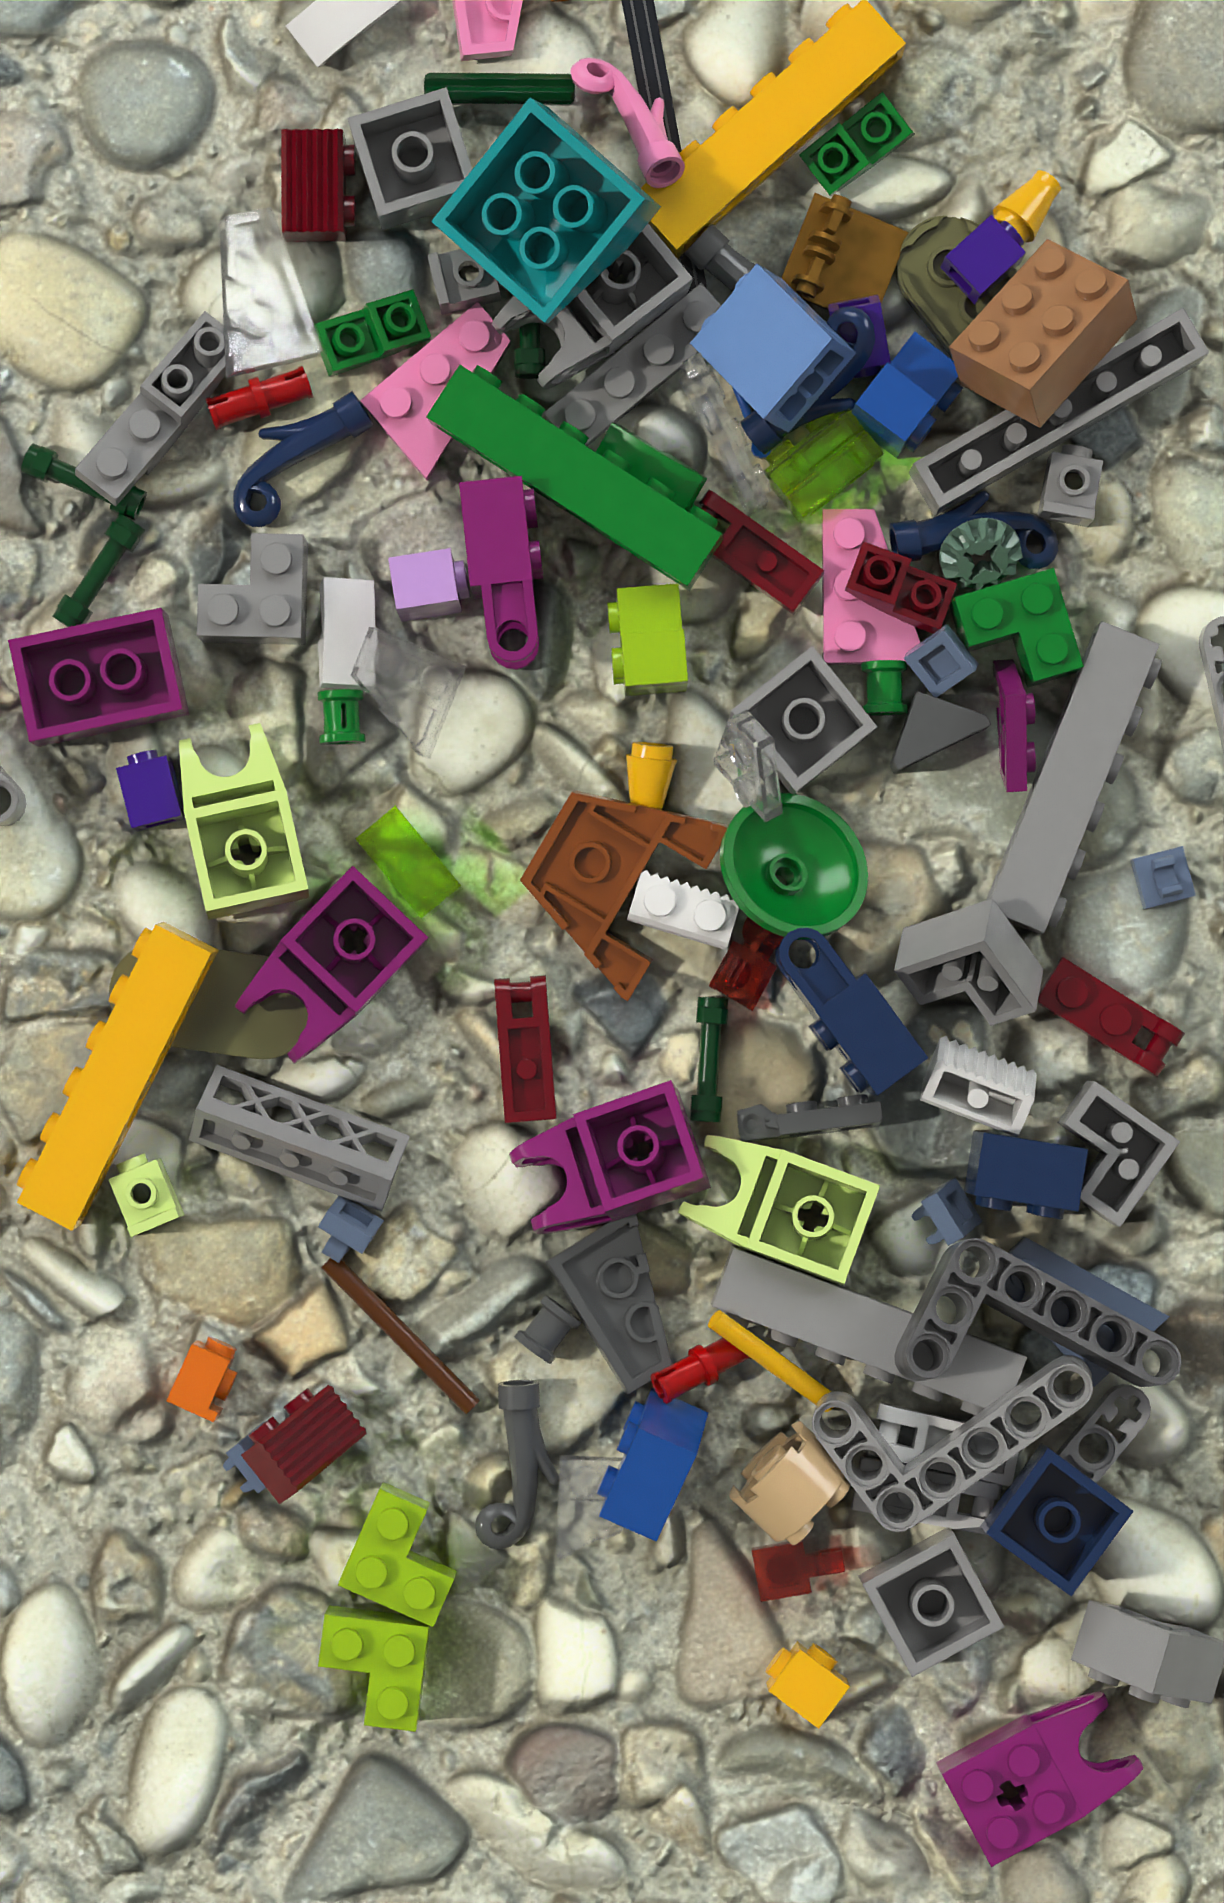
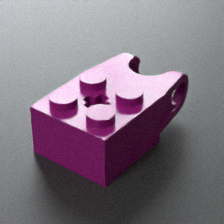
(503, 561)
(319, 971)
(598, 1163)
(1054, 1778)

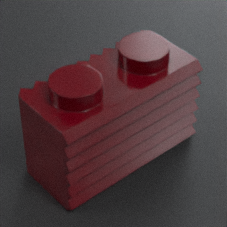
(315, 185)
(302, 1444)

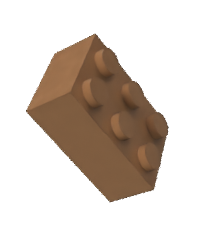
(1043, 332)

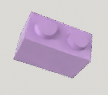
(428, 584)

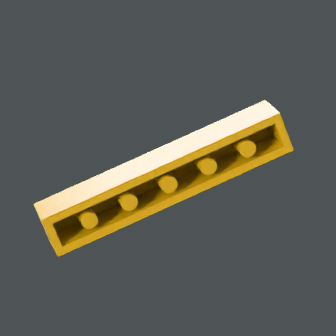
(774, 123)
(116, 1075)

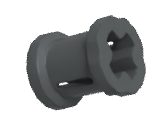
(547, 1329)

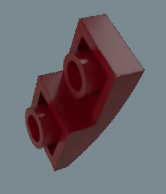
(900, 590)

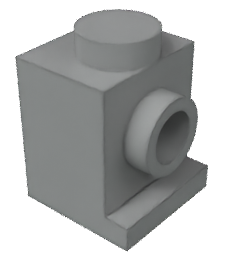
(454, 292)
(1062, 503)

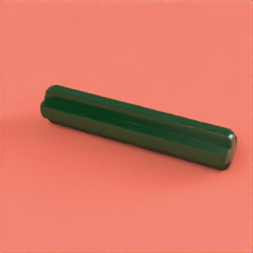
(503, 87)

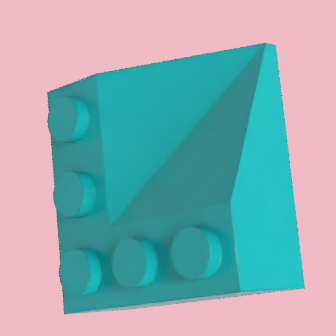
(544, 211)

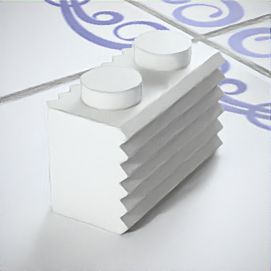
(683, 910)
(979, 1086)

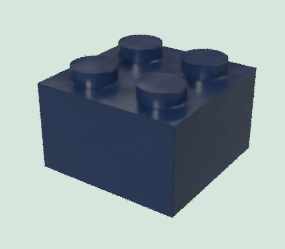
(1025, 1172)
(1056, 1519)

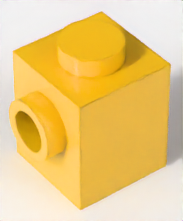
(807, 1681)

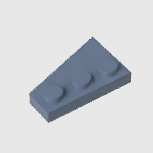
(1087, 1284)

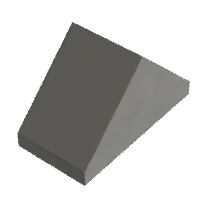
(932, 728)

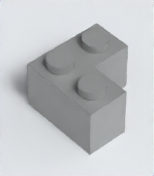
(267, 609)
(971, 953)
(1128, 1148)
(1148, 1655)

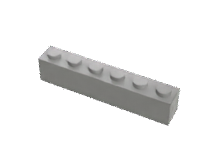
(1011, 441)
(1072, 775)
(857, 1328)

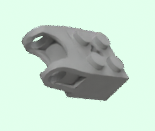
(607, 312)

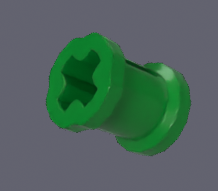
(884, 687)
(348, 730)

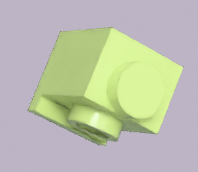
(163, 1203)

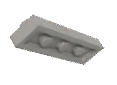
(635, 368)

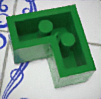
(1031, 615)

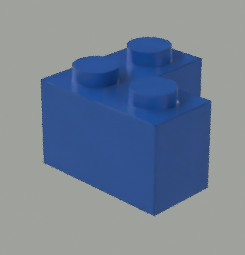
(905, 394)
(658, 1454)

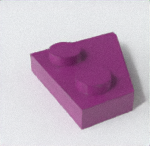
(1013, 715)

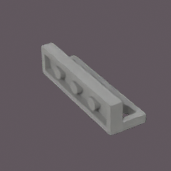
(294, 1146)

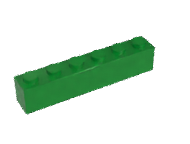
(576, 477)

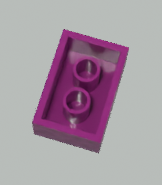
(98, 677)

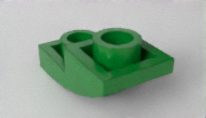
(856, 144)
(372, 333)
(653, 463)

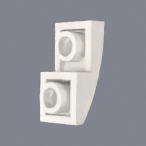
(332, 24)
(345, 619)

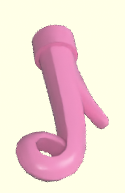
(657, 156)

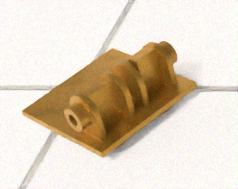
(842, 253)

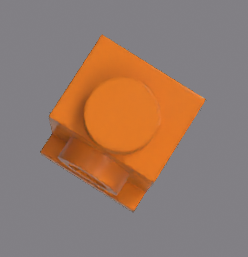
(204, 1378)

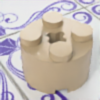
(790, 1485)

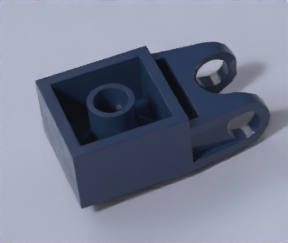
(850, 1016)

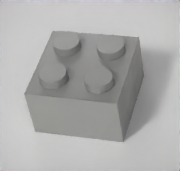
(411, 156)
(808, 717)
(931, 1601)

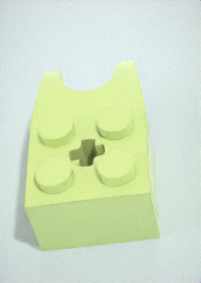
(237, 812)
(768, 1205)

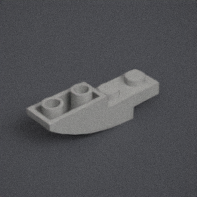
(159, 413)

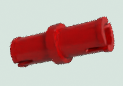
(259, 397)
(700, 1367)

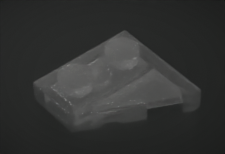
(409, 686)
(750, 764)
(580, 1505)

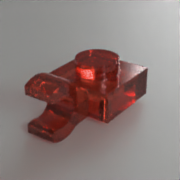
(746, 966)
(786, 1569)

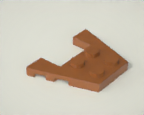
(595, 861)

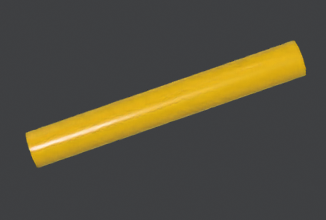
(767, 1357)

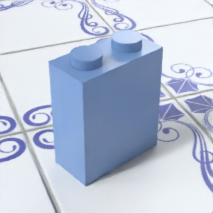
(772, 347)

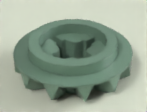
(978, 537)

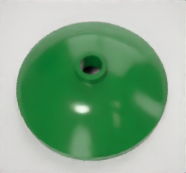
(813, 855)

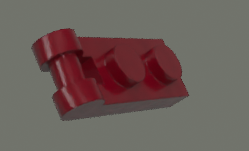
(762, 556)
(1107, 1016)
(525, 1051)

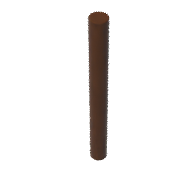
(401, 1334)

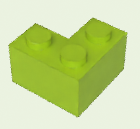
(650, 640)
(387, 1569)
(390, 1650)

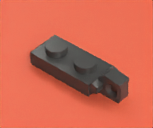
(805, 1119)

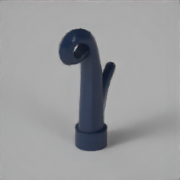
(767, 436)
(297, 444)
(926, 536)

